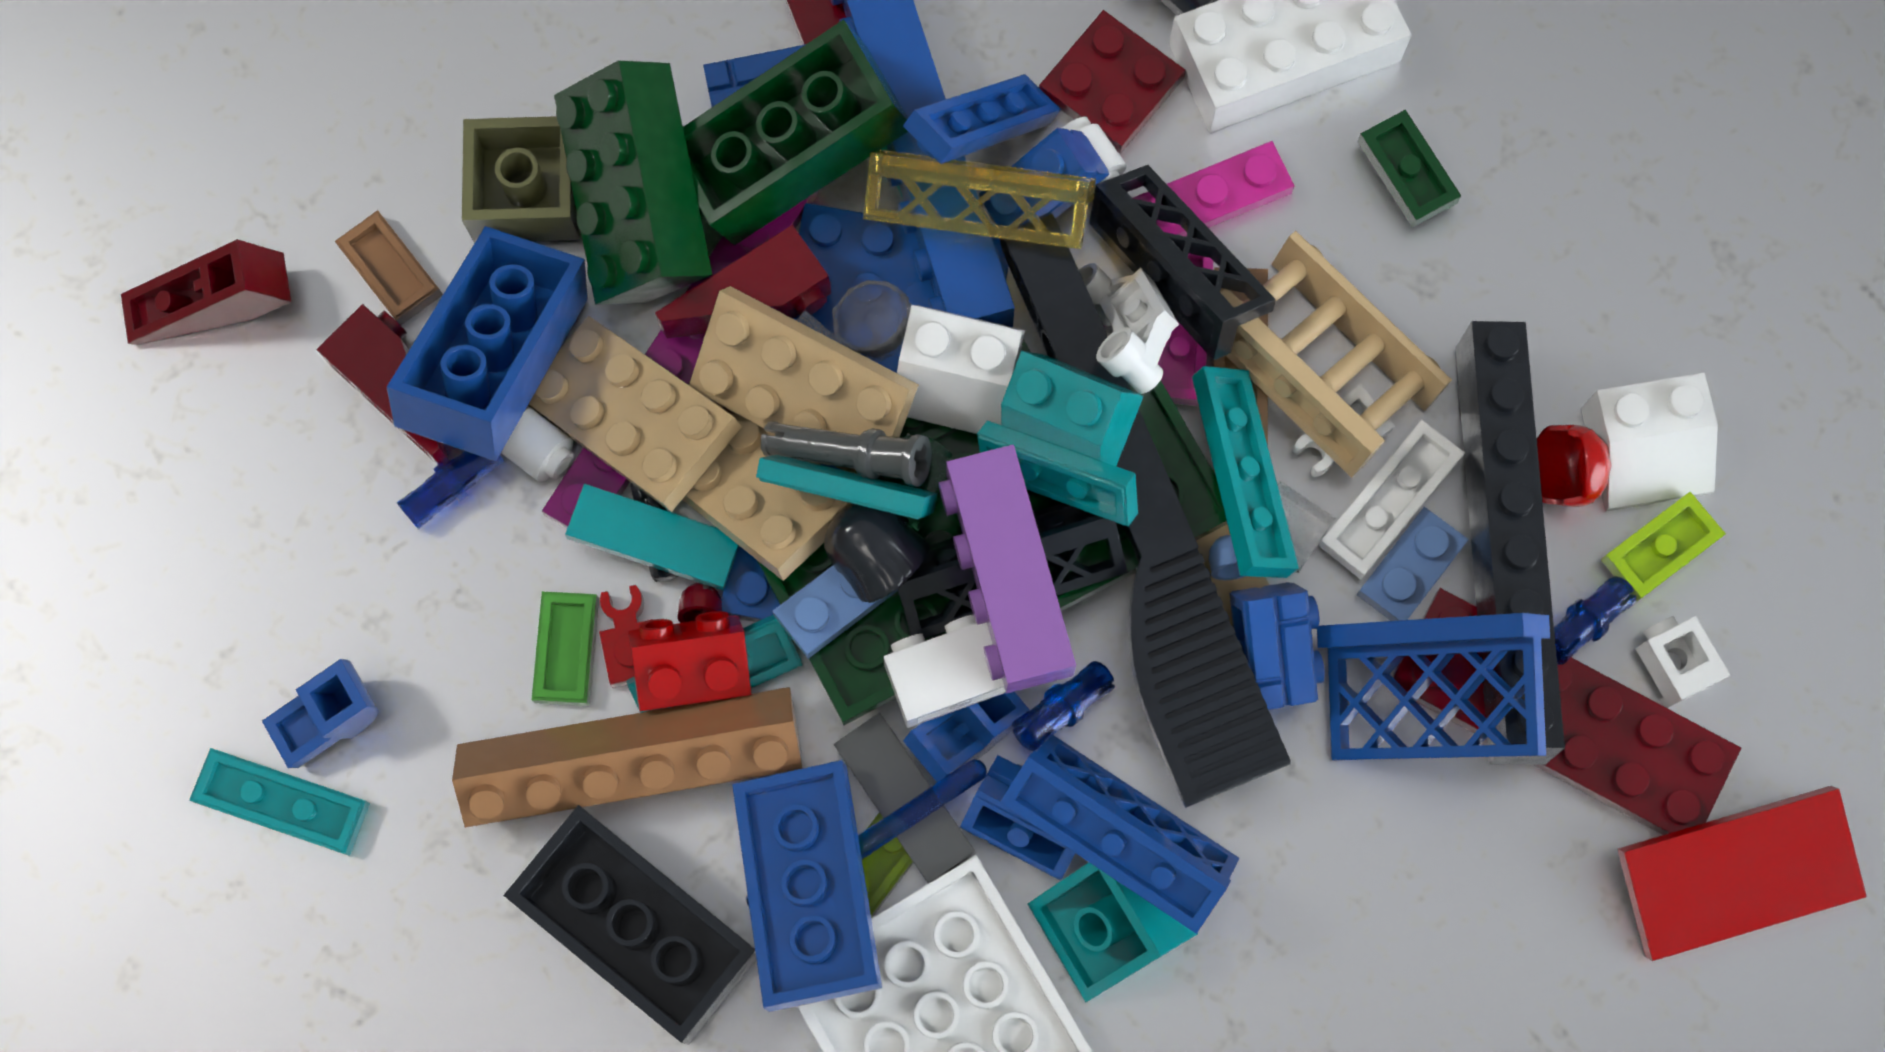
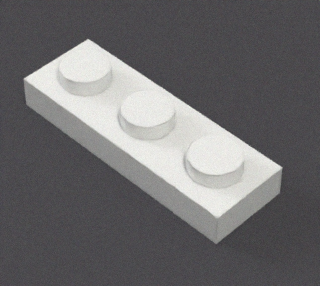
(1391, 499)

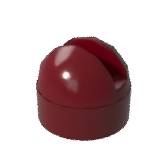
(696, 601)

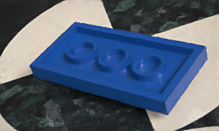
(806, 886)

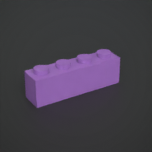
(1008, 568)

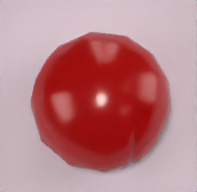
(1572, 465)

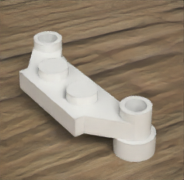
(1139, 322)

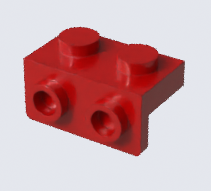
(689, 661)

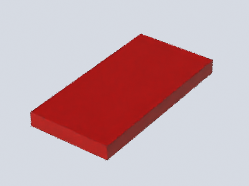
(1742, 873)

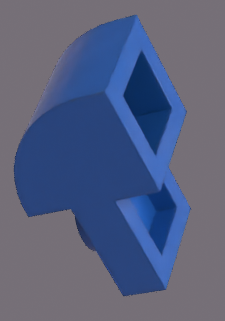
(324, 712)
(964, 734)

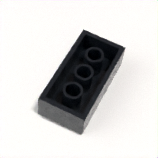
(632, 925)

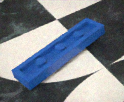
(980, 118)

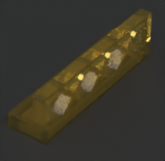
(984, 177)

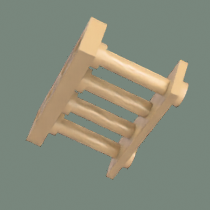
(1313, 399)

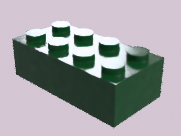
(791, 133)
(632, 183)

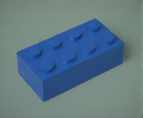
(488, 343)

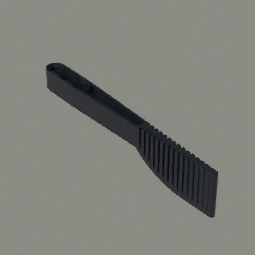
(1179, 637)

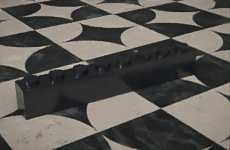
(1507, 511)

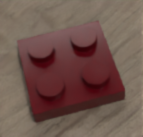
(1112, 80)

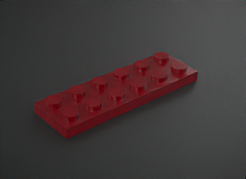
(1614, 739)

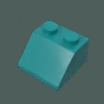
(1069, 407)
(1103, 929)

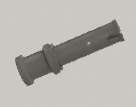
(869, 454)

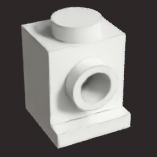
(1699, 659)

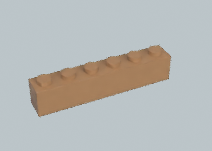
(626, 757)

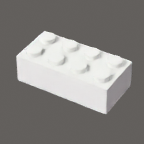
(1275, 52)

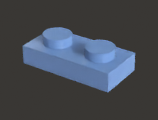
(1412, 566)
(822, 611)

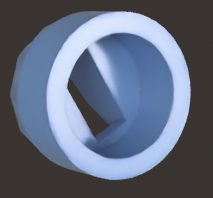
(1223, 559)

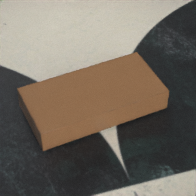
(388, 268)

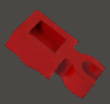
(616, 640)

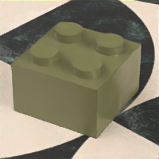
(517, 179)

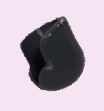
(873, 550)

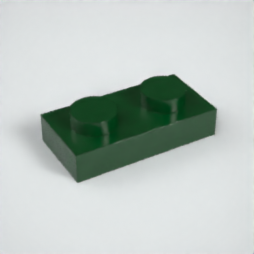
(1409, 168)

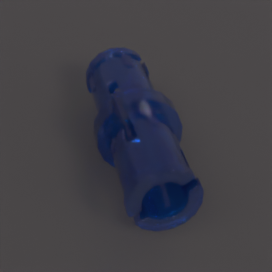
(446, 486)
(1591, 618)
(1063, 705)

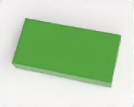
(565, 648)

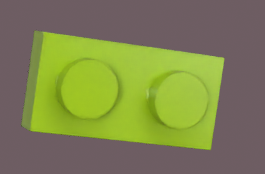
(1664, 545)

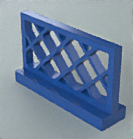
(1442, 638)
(1121, 832)

